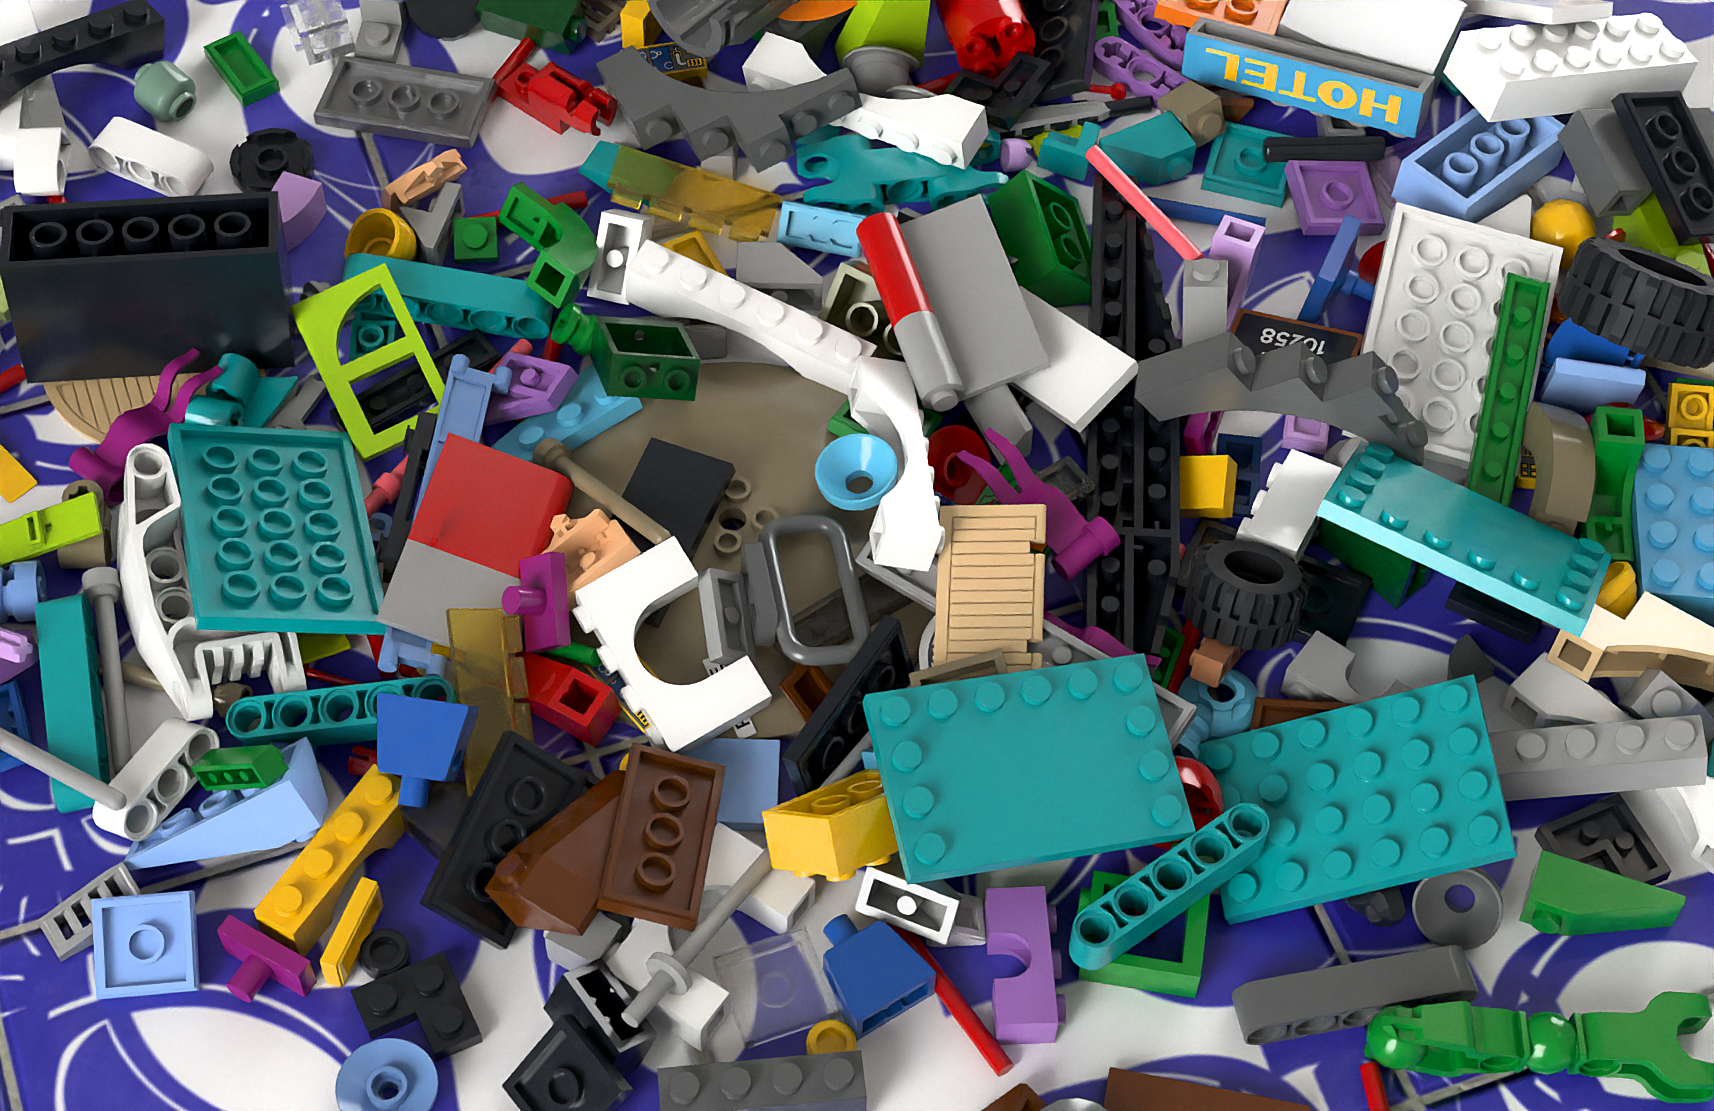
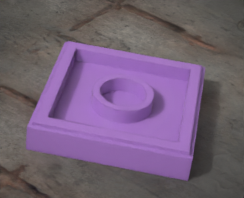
(1329, 191)

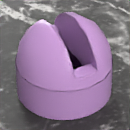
(1013, 155)

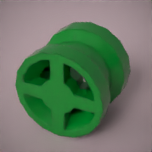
(574, 329)

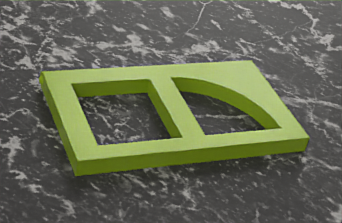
(320, 324)

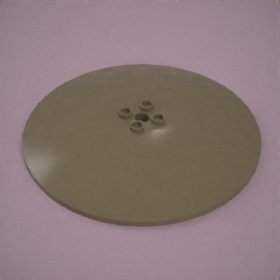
(772, 432)

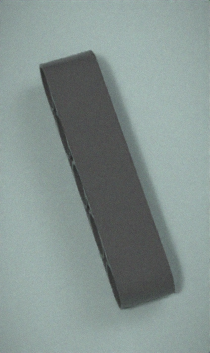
(1350, 993)

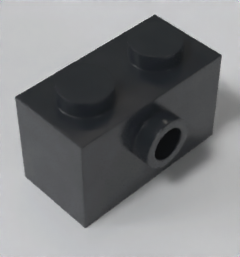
(597, 1003)

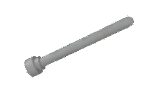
(102, 589)
(62, 771)

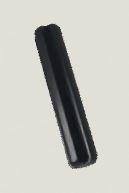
(1324, 148)

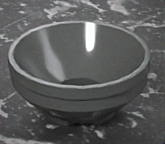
(1458, 926)

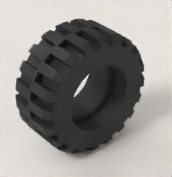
(1641, 302)

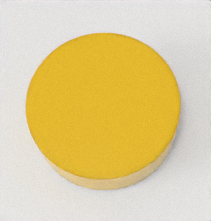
(830, 1037)

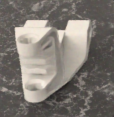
(31, 121)
(173, 649)

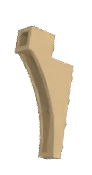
(1650, 637)

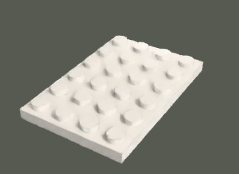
(1439, 317)

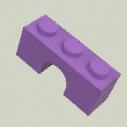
(1020, 926)

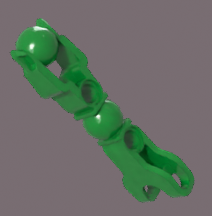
(1472, 1039)

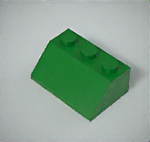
(1047, 236)

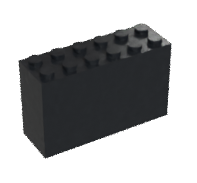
(145, 282)

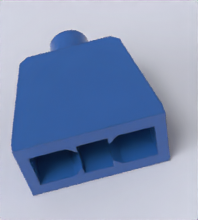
(421, 742)
(873, 974)

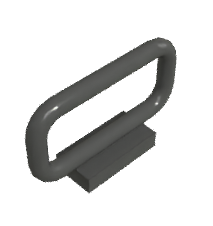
(769, 600)

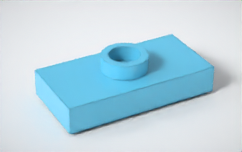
(819, 228)

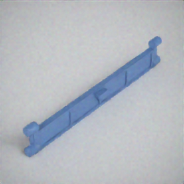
(461, 414)

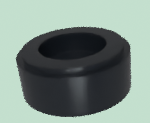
(384, 953)

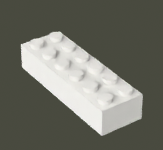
(1566, 65)

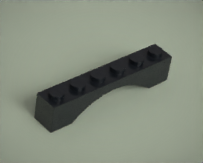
(117, 36)

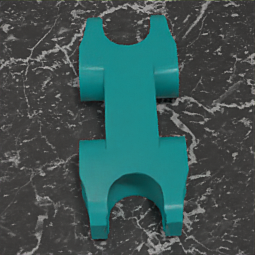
(872, 177)

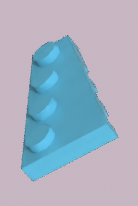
(576, 421)

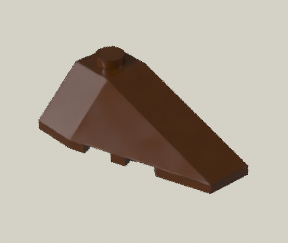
(559, 869)

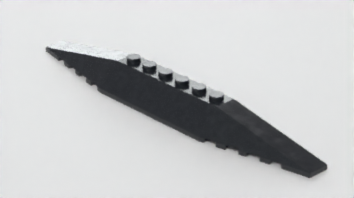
(1126, 448)

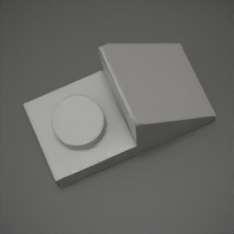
(381, 30)
(435, 227)

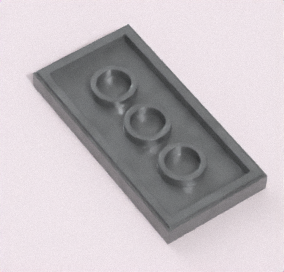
(405, 102)

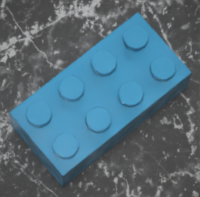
(1675, 527)

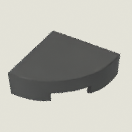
(1469, 659)

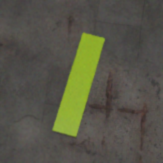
(49, 529)

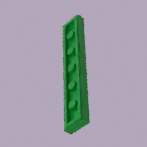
(1507, 388)

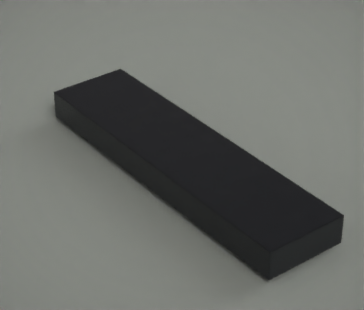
(409, 390)

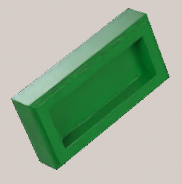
(241, 68)

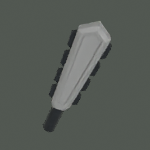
(1063, 116)

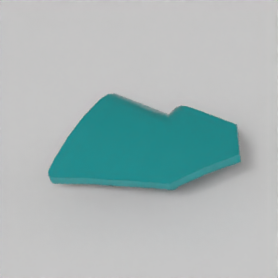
(239, 396)

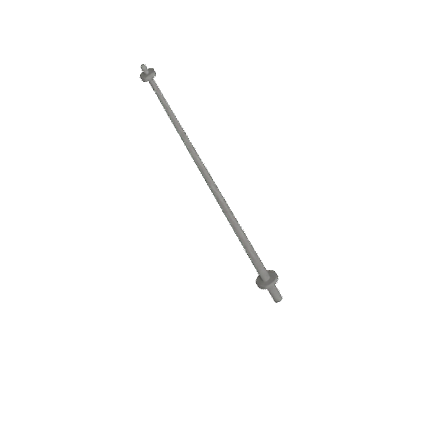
(669, 971)

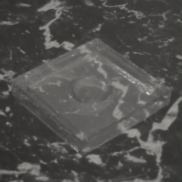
(775, 986)

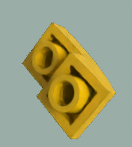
(1690, 415)

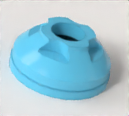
(852, 458)
(1226, 717)

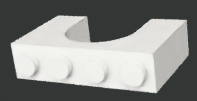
(677, 714)
(776, 902)

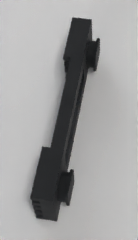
(417, 444)

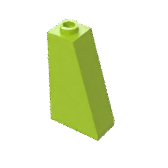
(886, 23)

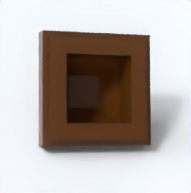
(1235, 108)

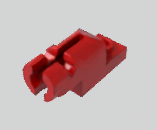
(558, 98)

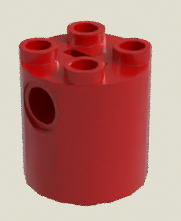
(986, 33)

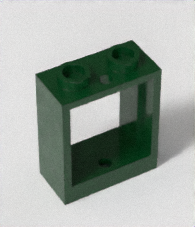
(626, 361)

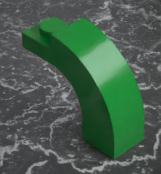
(559, 236)
(1618, 448)

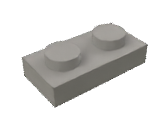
(725, 616)

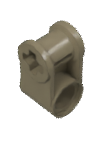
(94, 550)

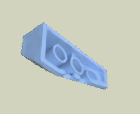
(242, 818)

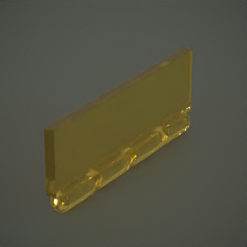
(681, 188)
(488, 681)

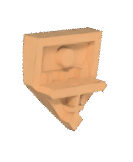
(422, 181)
(590, 547)

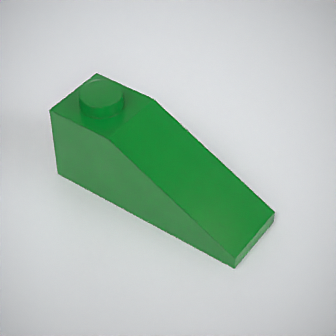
(1584, 900)

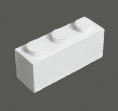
(1288, 511)

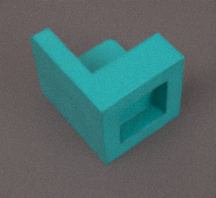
(1067, 154)

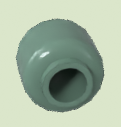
(164, 91)

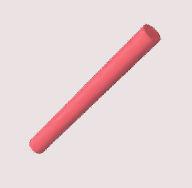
(1143, 204)

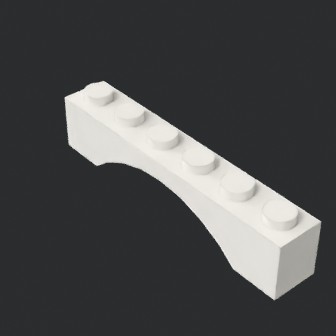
(934, 126)
(683, 288)
(907, 520)
(1555, 698)

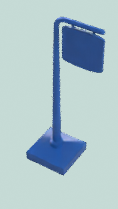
(1337, 277)

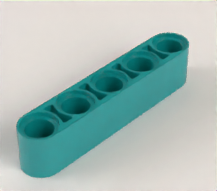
(457, 298)
(72, 693)
(323, 711)
(1160, 904)

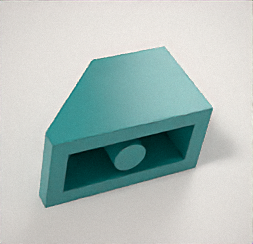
(1152, 149)

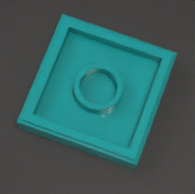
(1239, 168)

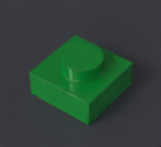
(475, 240)

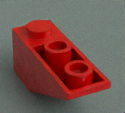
(569, 698)

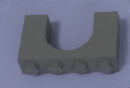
(1607, 160)

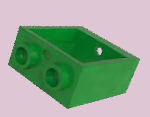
(1150, 973)

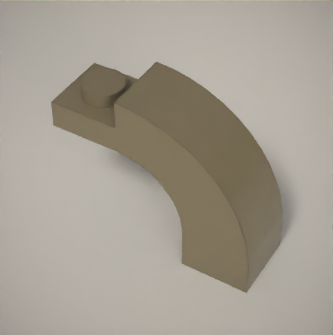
(1563, 465)

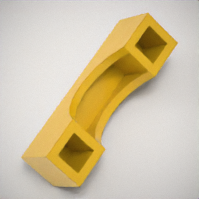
(305, 896)

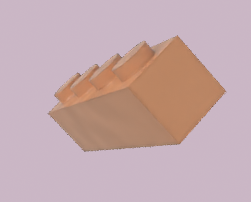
(1213, 661)

